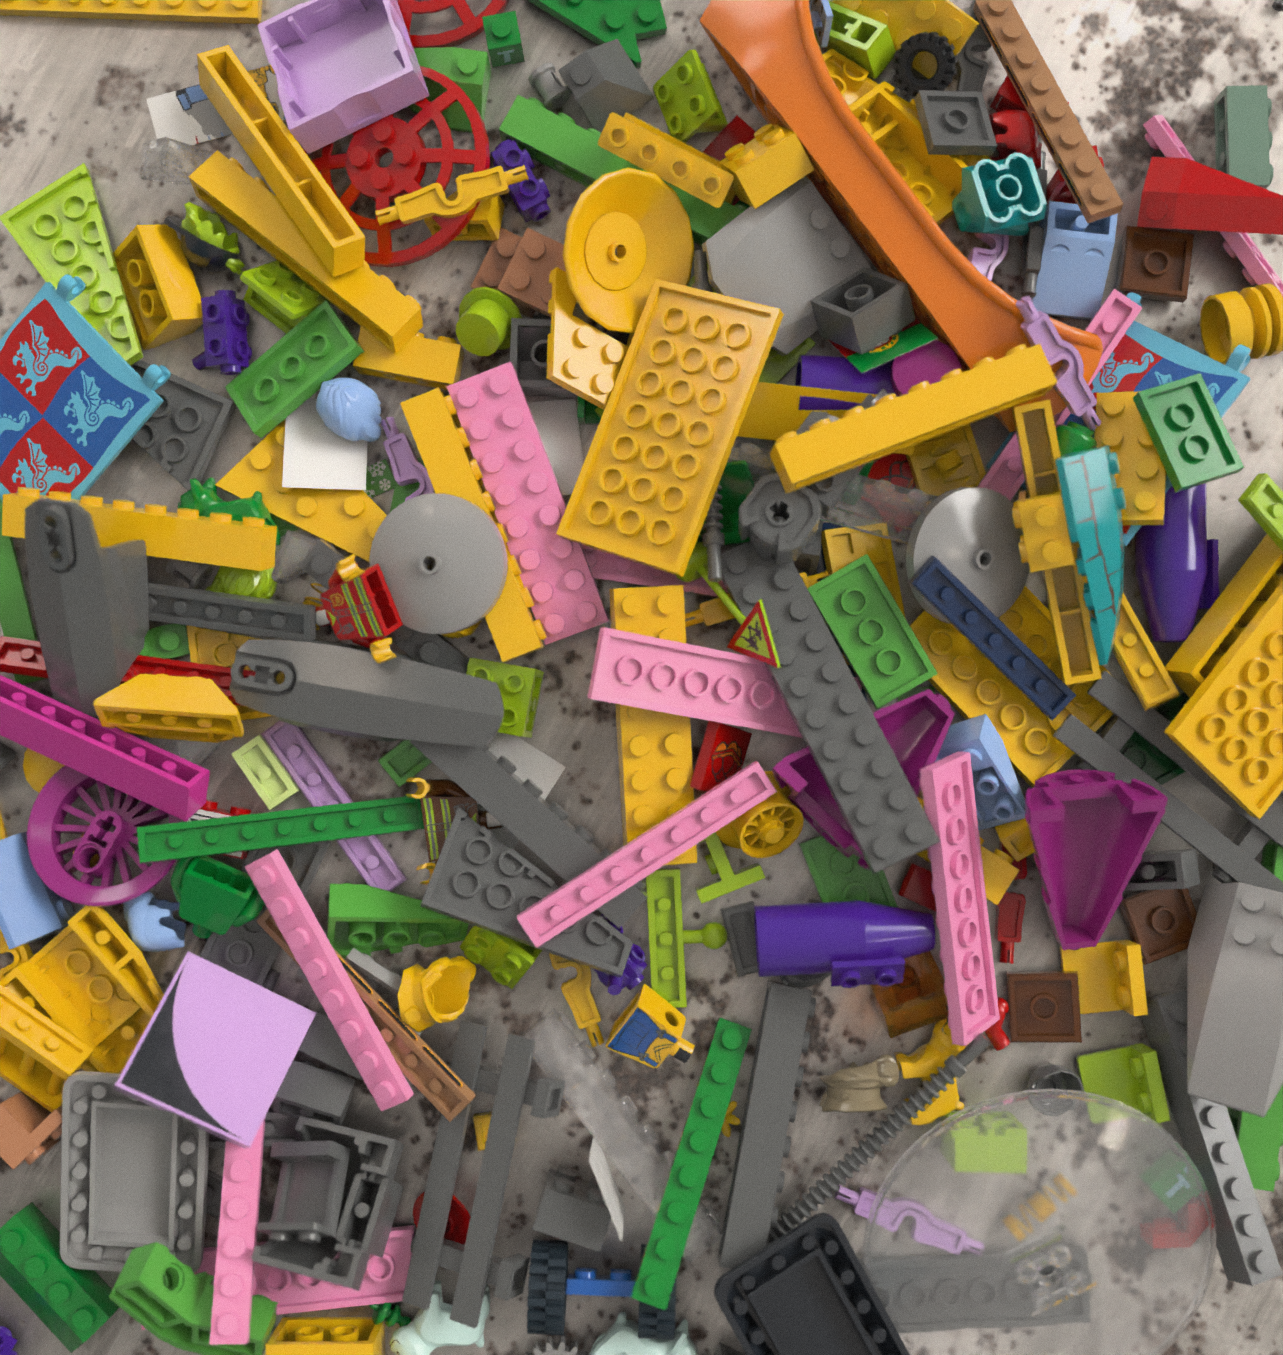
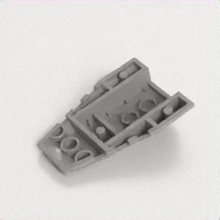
(1236, 998)

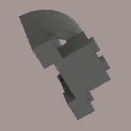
(365, 1210)

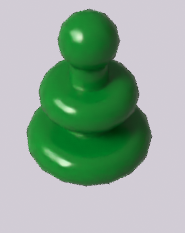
(389, 1314)

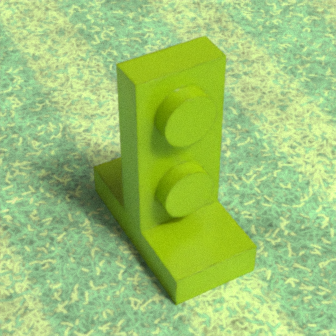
(729, 880)

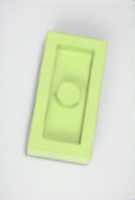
(265, 772)

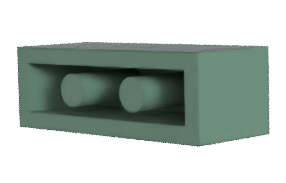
(1244, 133)

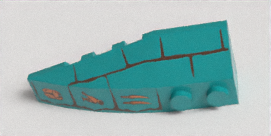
(1095, 521)

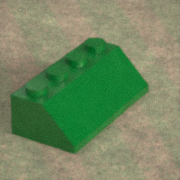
(64, 1298)

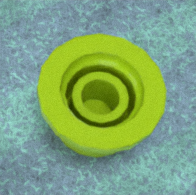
(485, 321)

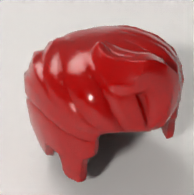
(1015, 134)

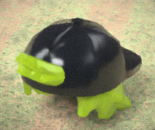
(206, 240)

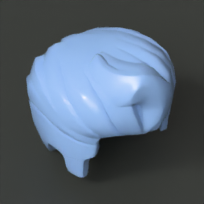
(350, 409)
(153, 924)

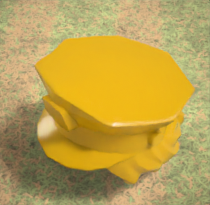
(435, 992)

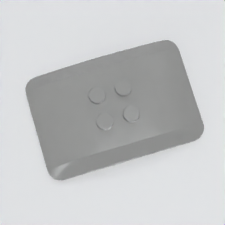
(128, 1177)

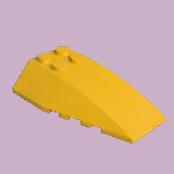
(898, 133)
(92, 986)

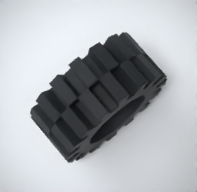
(910, 48)

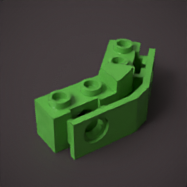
(179, 1304)

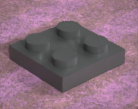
(955, 122)

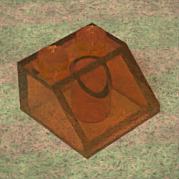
(916, 1000)

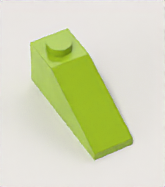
(860, 39)

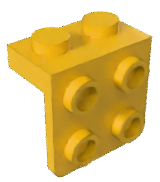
(1045, 531)

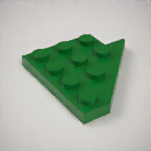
(610, 20)

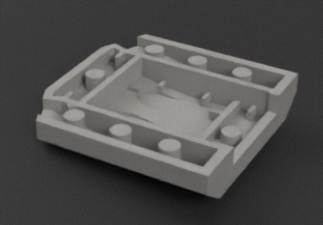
(784, 258)

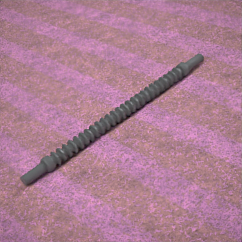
(712, 538)
(954, 1067)

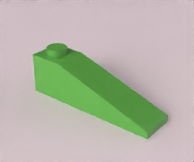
(464, 67)
(383, 920)

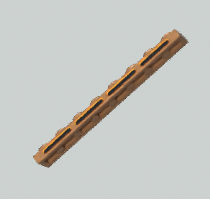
(1048, 109)
(410, 1052)

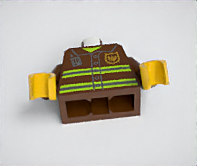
(439, 805)

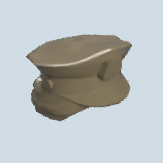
(859, 1087)

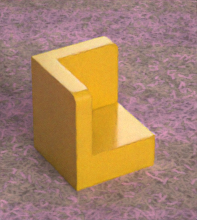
(1016, 838)

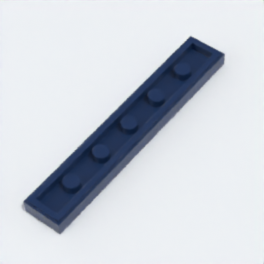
(991, 637)

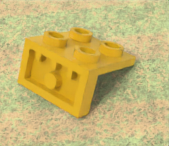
(1108, 977)

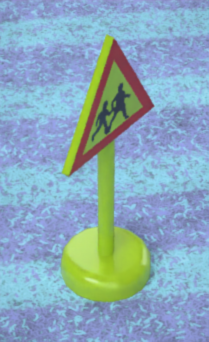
(754, 634)

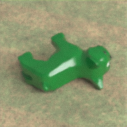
(207, 501)

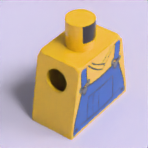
(650, 1030)

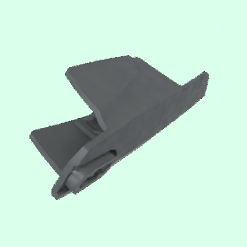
(85, 601)
(350, 694)

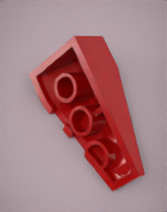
(1198, 197)

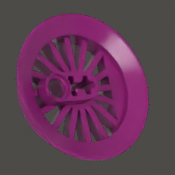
(126, 815)

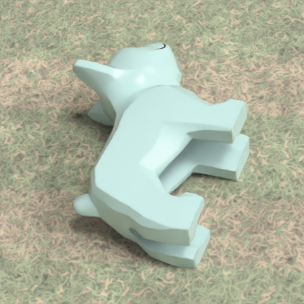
(435, 1329)
(623, 1339)

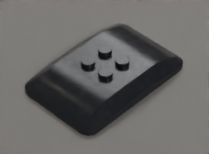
(807, 1298)

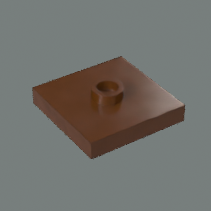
(1155, 263)
(1159, 921)
(1044, 1006)

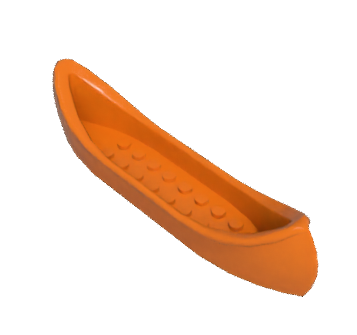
(786, 78)

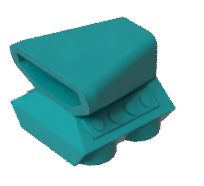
(1000, 197)

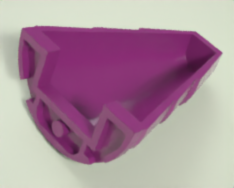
(915, 734)
(1087, 846)

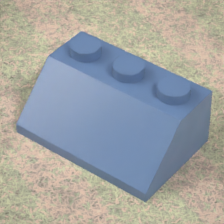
(26, 903)

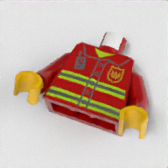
(360, 608)

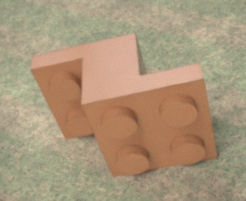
(521, 269)
(27, 1130)

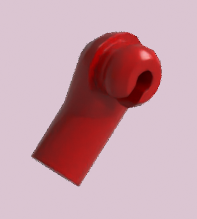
(995, 1032)

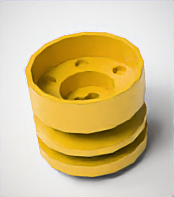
(1243, 318)

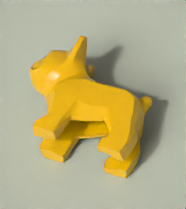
(925, 1062)

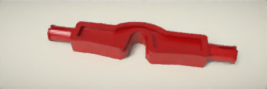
(1010, 914)

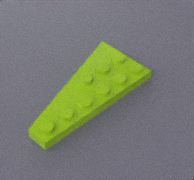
(67, 236)

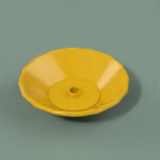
(652, 242)

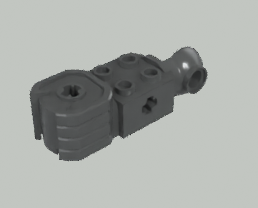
(799, 508)

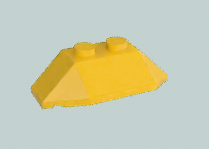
(170, 709)

